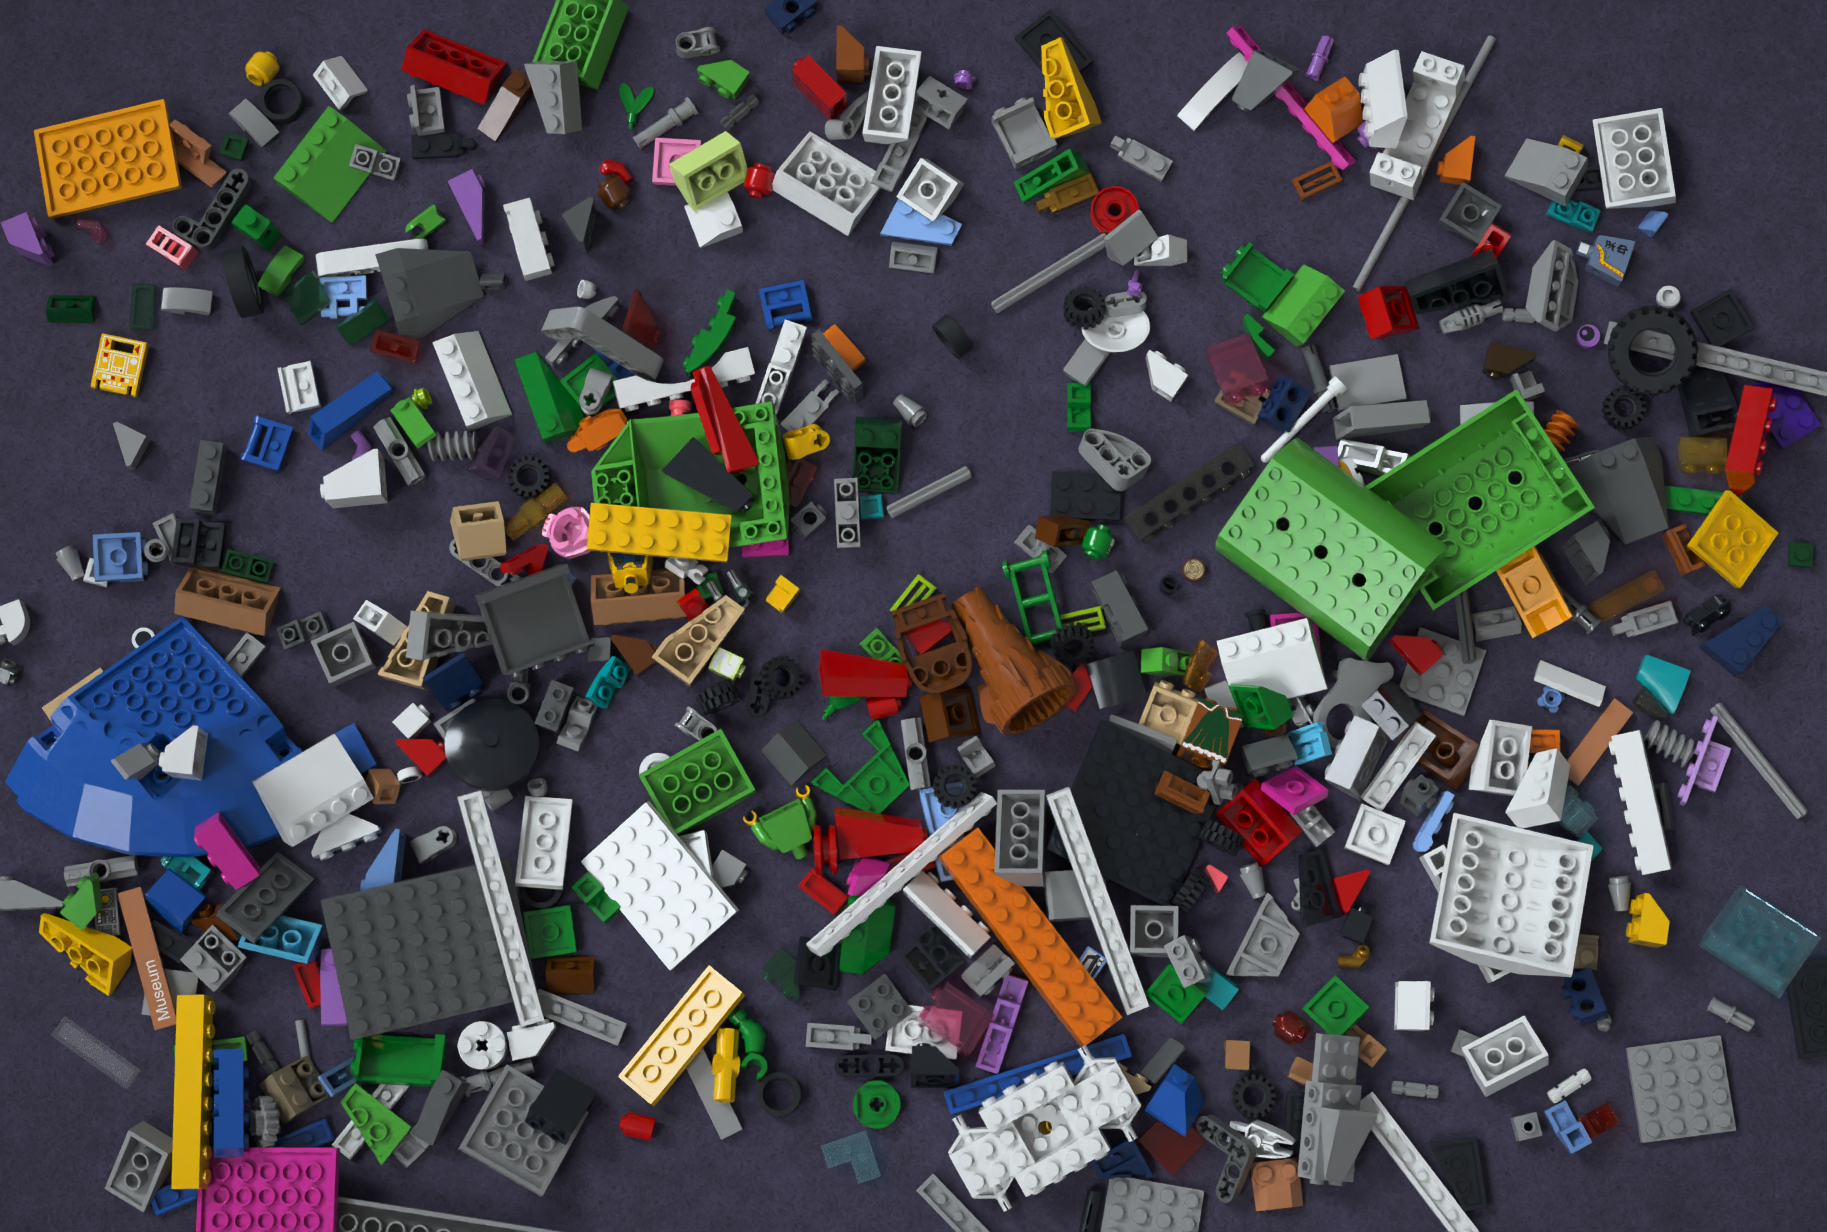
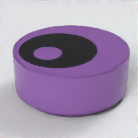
(1587, 336)

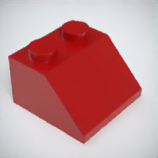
(1387, 311)

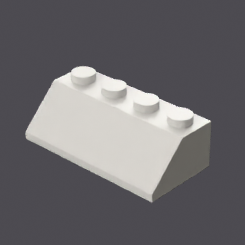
(891, 95)
(1383, 100)
(472, 379)
(185, 755)
(946, 914)

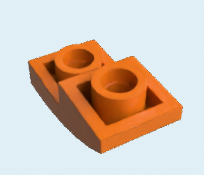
(844, 347)

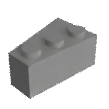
(557, 94)

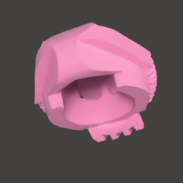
(568, 532)

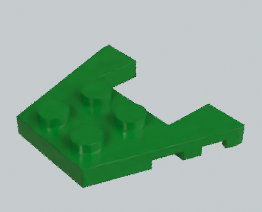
(875, 783)

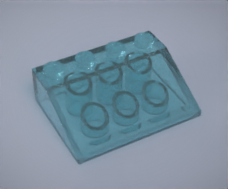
(1759, 941)

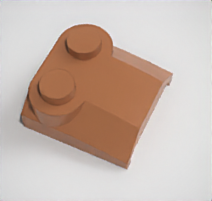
(1276, 1184)

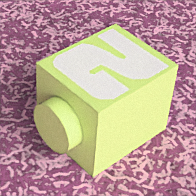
(727, 665)

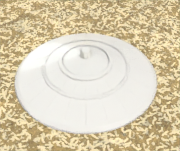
(1119, 333)

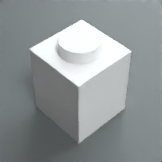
(412, 721)

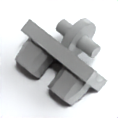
(1218, 783)
(1313, 825)

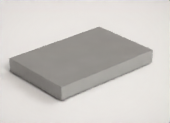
(1369, 382)

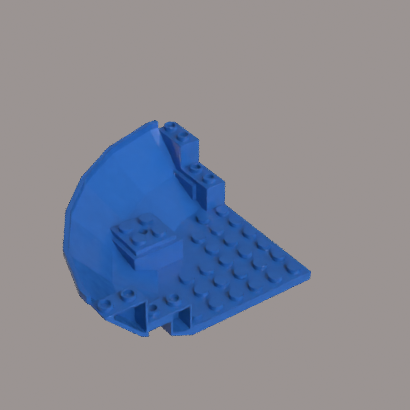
(153, 700)

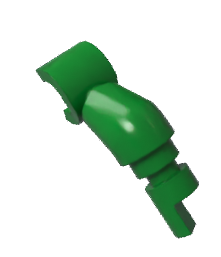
(754, 1039)

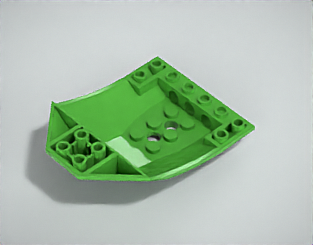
(633, 475)

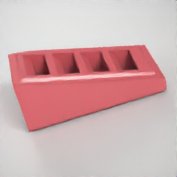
(183, 256)

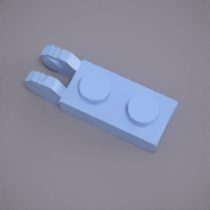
(1432, 823)

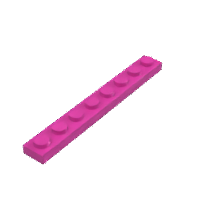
(1340, 156)

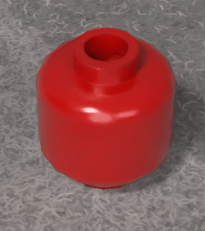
(759, 180)

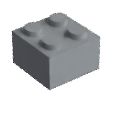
(343, 654)
(1152, 929)

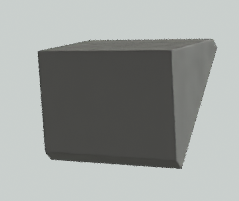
(580, 222)
(793, 752)

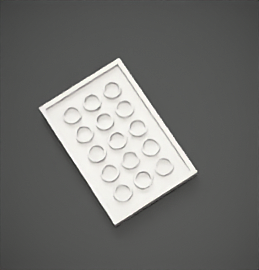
(660, 885)

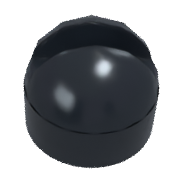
(1169, 581)

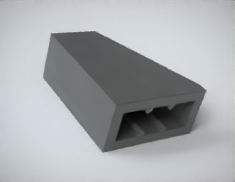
(1262, 80)

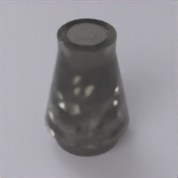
(1649, 704)

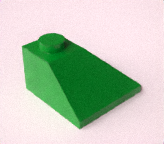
(1261, 706)

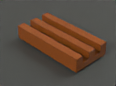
(1299, 189)

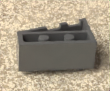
(1119, 608)

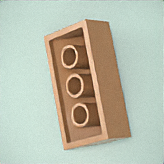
(226, 600)
(649, 603)

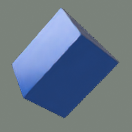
(174, 900)

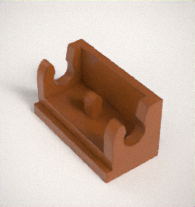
(1684, 558)
(1182, 793)

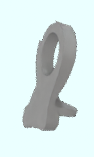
(1354, 685)

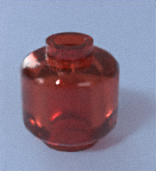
(1290, 1028)

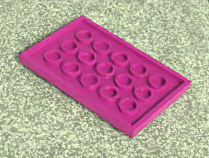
(271, 1191)

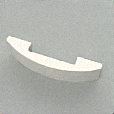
(1213, 92)

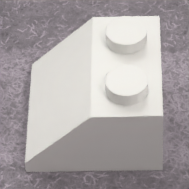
(930, 189)

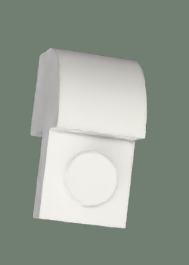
(14, 621)

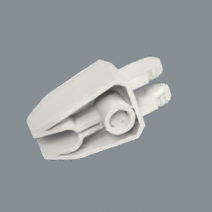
(1265, 1138)

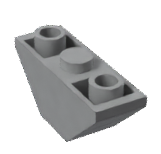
(847, 513)

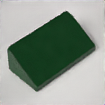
(70, 309)

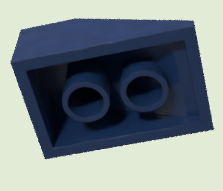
(454, 682)

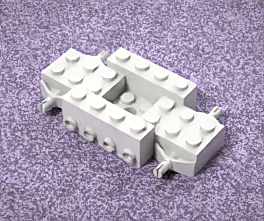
(1016, 1148)

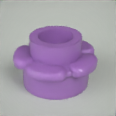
(964, 79)

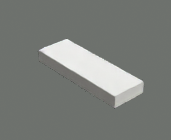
(1569, 683)

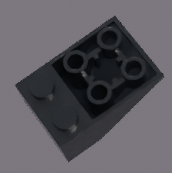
(1708, 403)

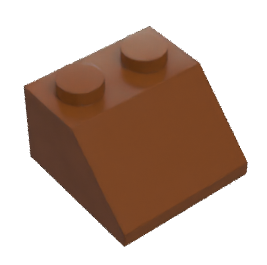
(850, 58)

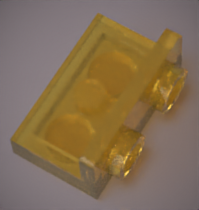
(1702, 454)

